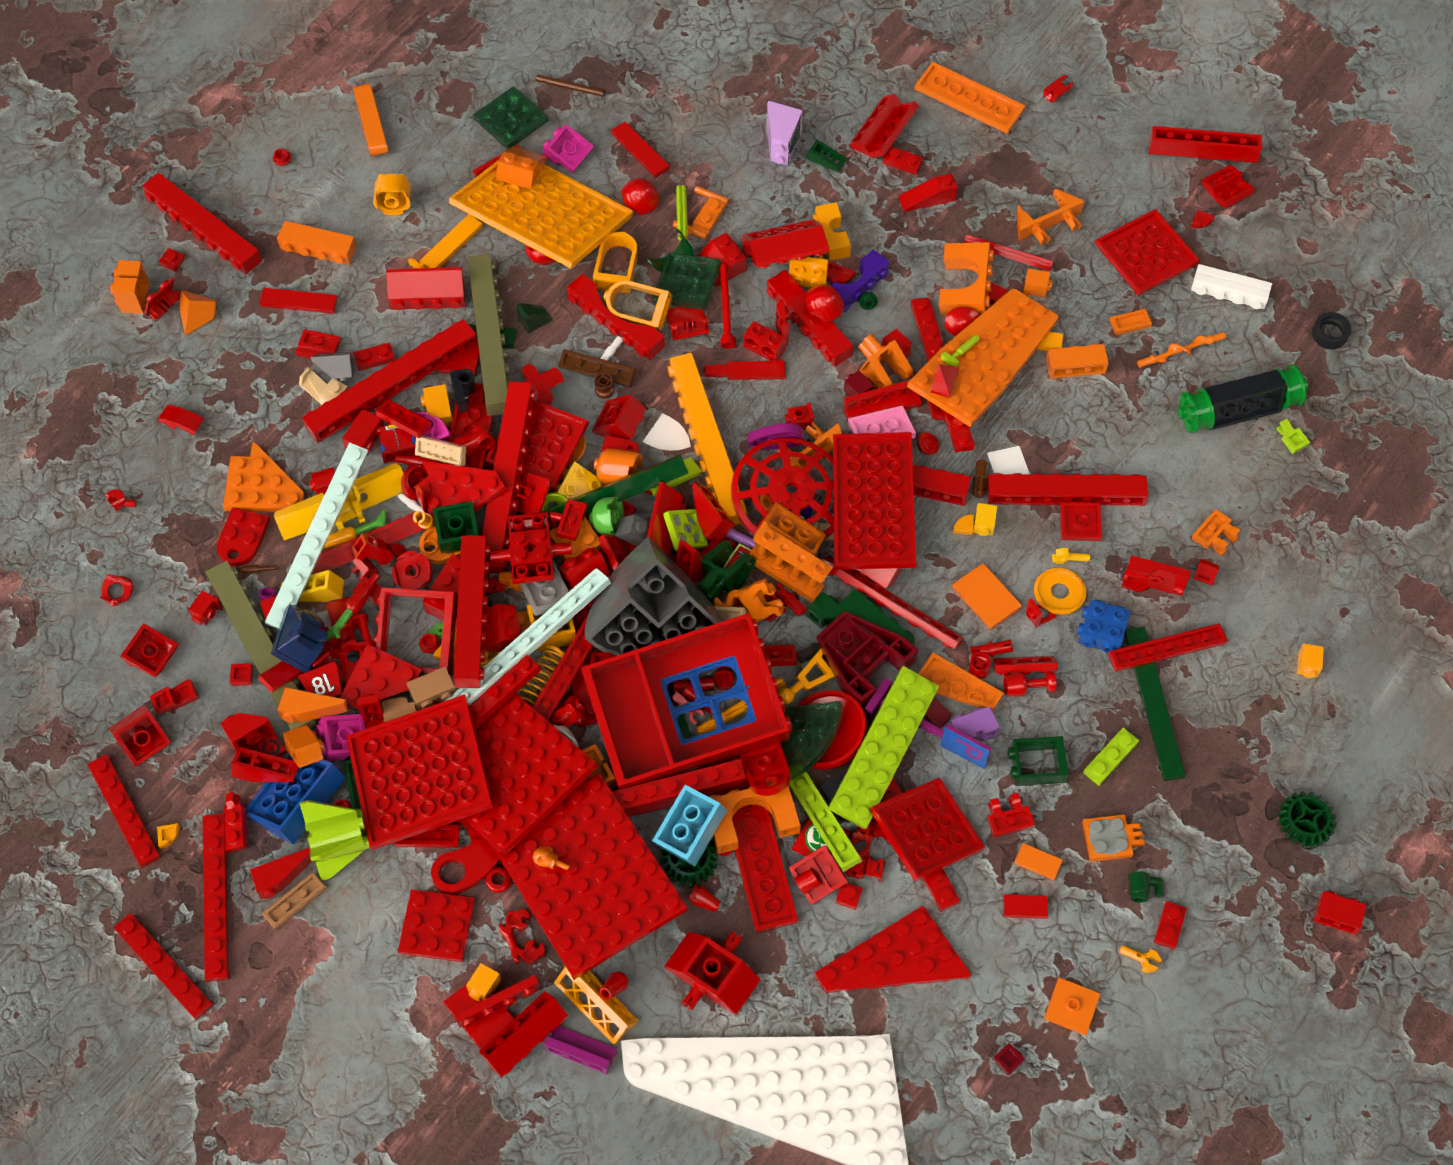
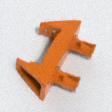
(1069, 208)
(823, 440)

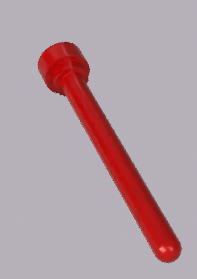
(727, 340)

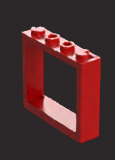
(449, 621)

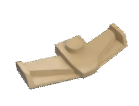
(318, 388)

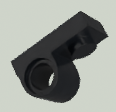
(463, 385)

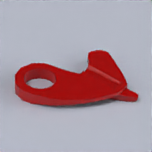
(476, 858)

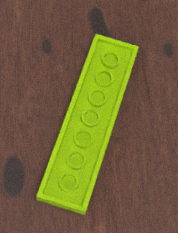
(883, 747)

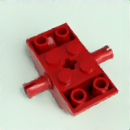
(530, 548)
(727, 986)

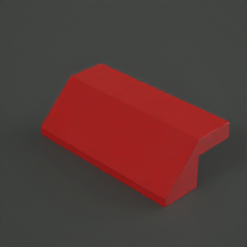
(883, 126)

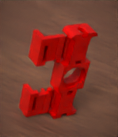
(867, 866)

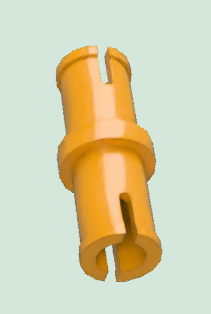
(423, 519)

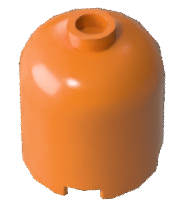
(617, 464)

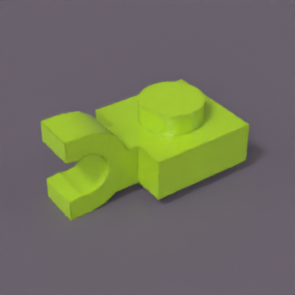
(1293, 439)

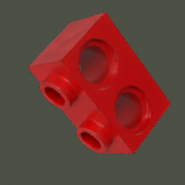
(764, 341)

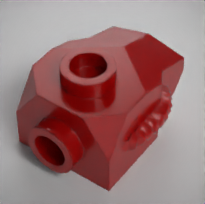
(569, 711)

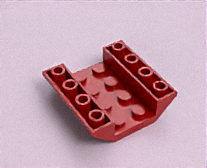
(785, 243)

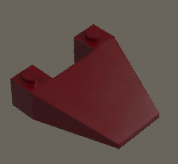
(858, 650)

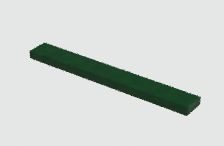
(630, 485)
(1156, 712)

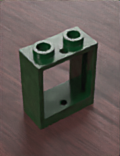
(1036, 744)

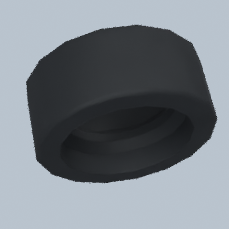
(1334, 319)

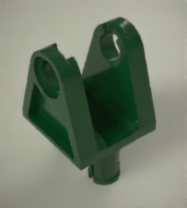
(724, 579)

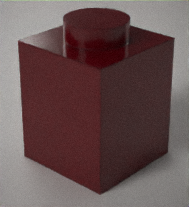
(857, 384)

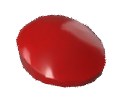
(959, 319)
(411, 477)

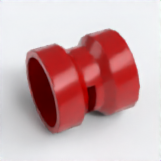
(982, 662)

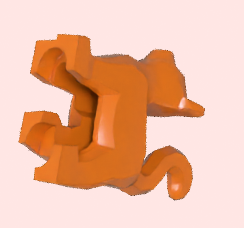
(754, 601)

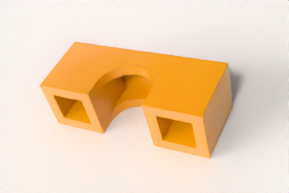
(830, 218)

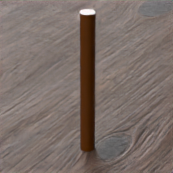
(569, 85)

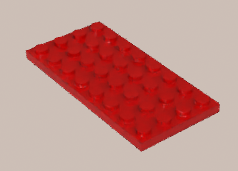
(873, 501)

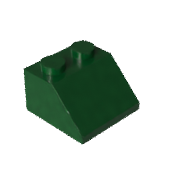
(453, 523)

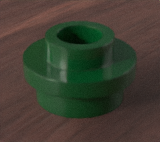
(868, 296)

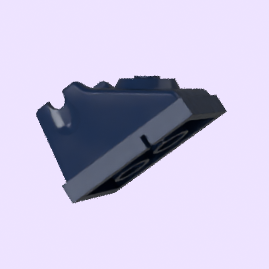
(299, 638)

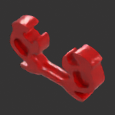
(530, 954)

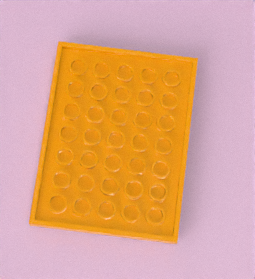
(551, 217)

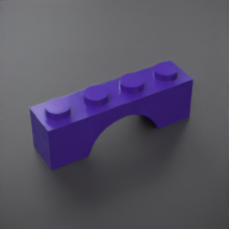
(873, 269)

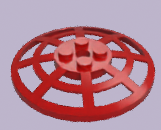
(781, 479)

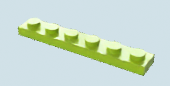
(825, 822)

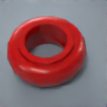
(498, 888)

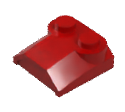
(149, 651)

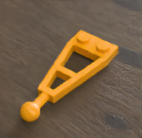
(788, 693)

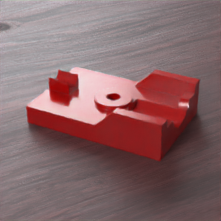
(1147, 574)

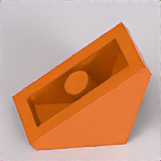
(196, 311)

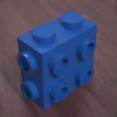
(1103, 626)

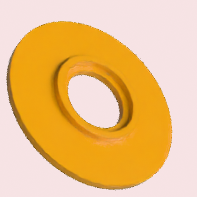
(1063, 576)

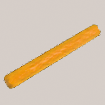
(731, 713)

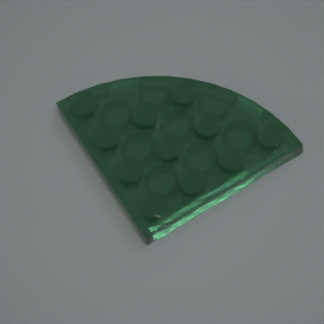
(811, 735)

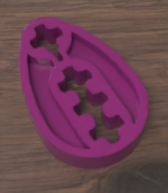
(775, 431)

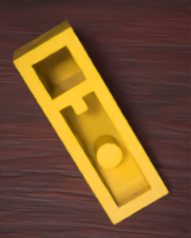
(322, 587)

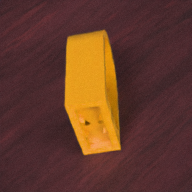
(606, 281)
(661, 307)

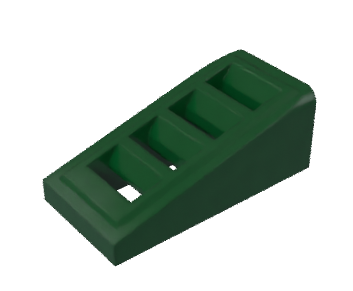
(817, 158)

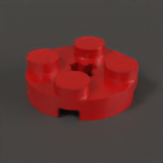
(422, 576)

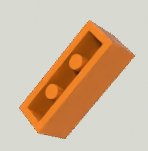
(1076, 361)

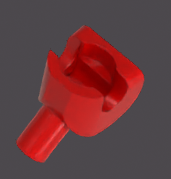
(118, 501)

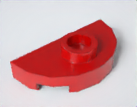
(839, 274)

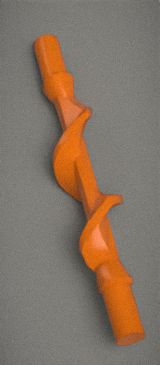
(1176, 348)

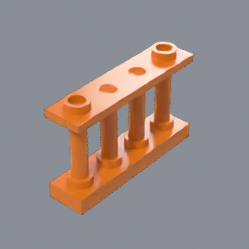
(789, 563)

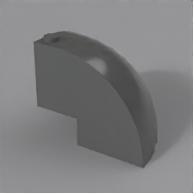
(647, 603)

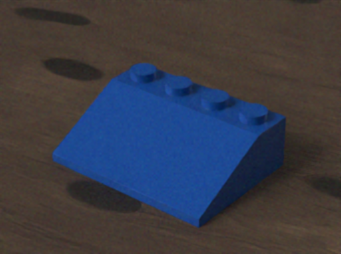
(278, 803)

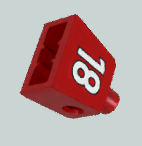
(323, 680)

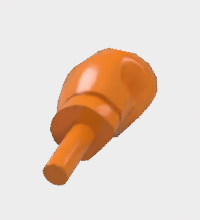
(545, 857)

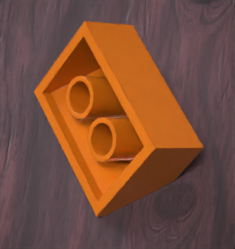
(793, 528)

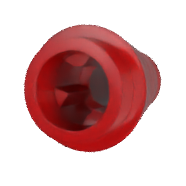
(703, 898)
(614, 985)

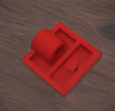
(818, 875)

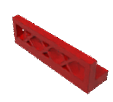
(881, 400)

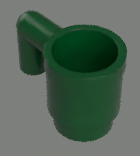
(1140, 886)

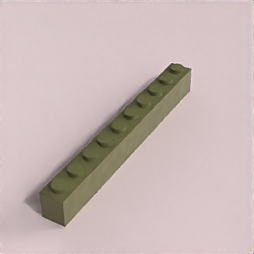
(488, 332)
(249, 626)

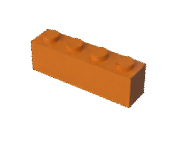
(317, 243)

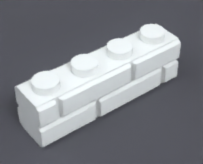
(1231, 287)

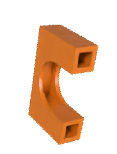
(974, 258)
(779, 805)

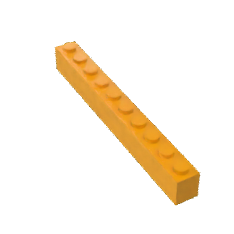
(704, 431)

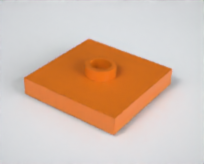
(1072, 1006)

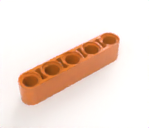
(370, 120)

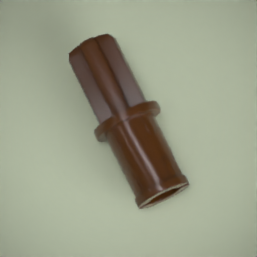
(980, 478)

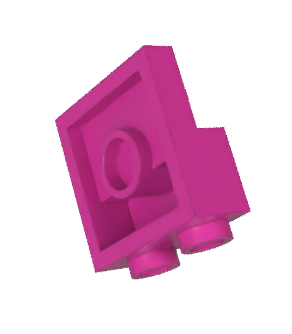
(567, 148)
(334, 732)

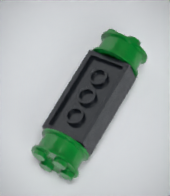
(1242, 399)

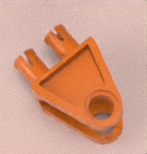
(890, 354)

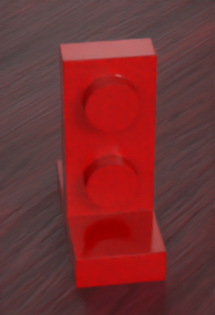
(371, 710)

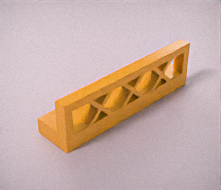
(611, 1009)

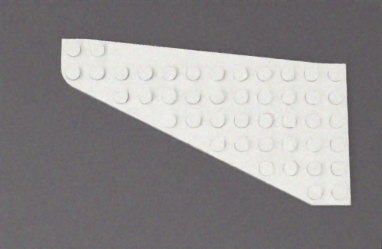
(807, 1091)

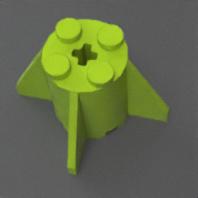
(334, 835)

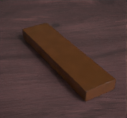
(593, 366)

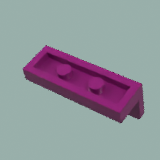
(581, 1049)

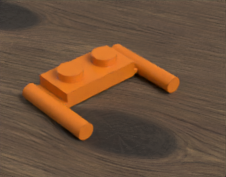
(709, 213)

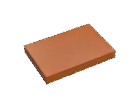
(986, 596)

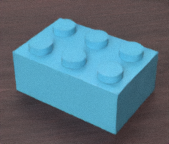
(689, 825)

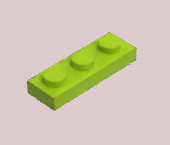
(1111, 756)

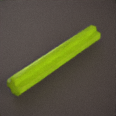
(681, 201)

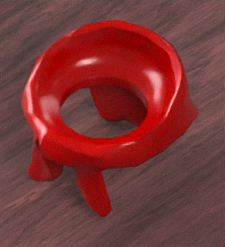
(112, 579)

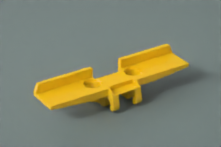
(377, 485)

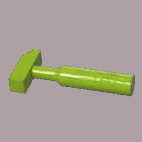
(951, 359)

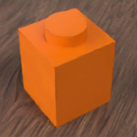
(1037, 283)

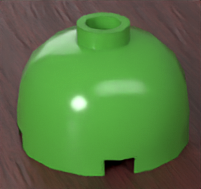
(606, 515)

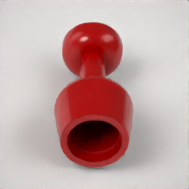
(1016, 684)

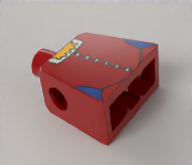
(396, 442)

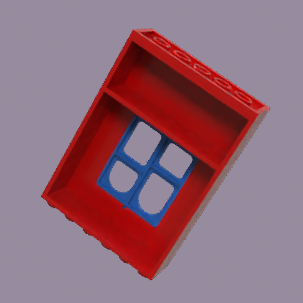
(642, 723)

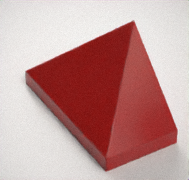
(944, 379)

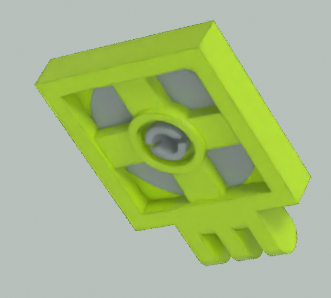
(684, 526)

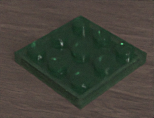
(510, 117)
(689, 280)

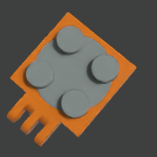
(1111, 837)

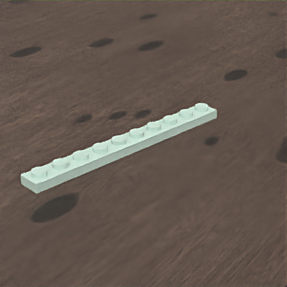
(318, 533)
(538, 632)

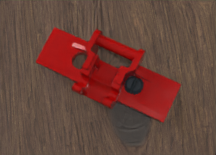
(346, 648)

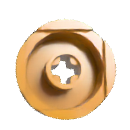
(392, 194)

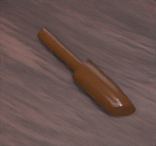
(255, 568)

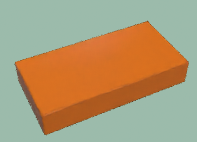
(1130, 322)
(1038, 861)

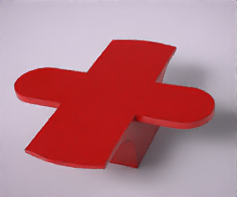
(543, 382)

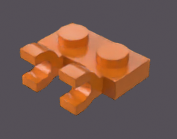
(1211, 529)

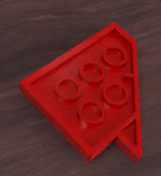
(458, 485)

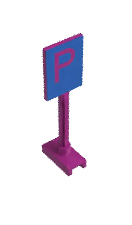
(951, 738)

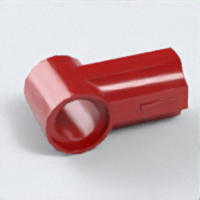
(479, 438)

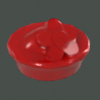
(927, 443)

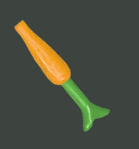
(350, 533)

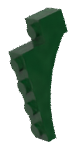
(826, 610)

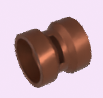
(604, 385)

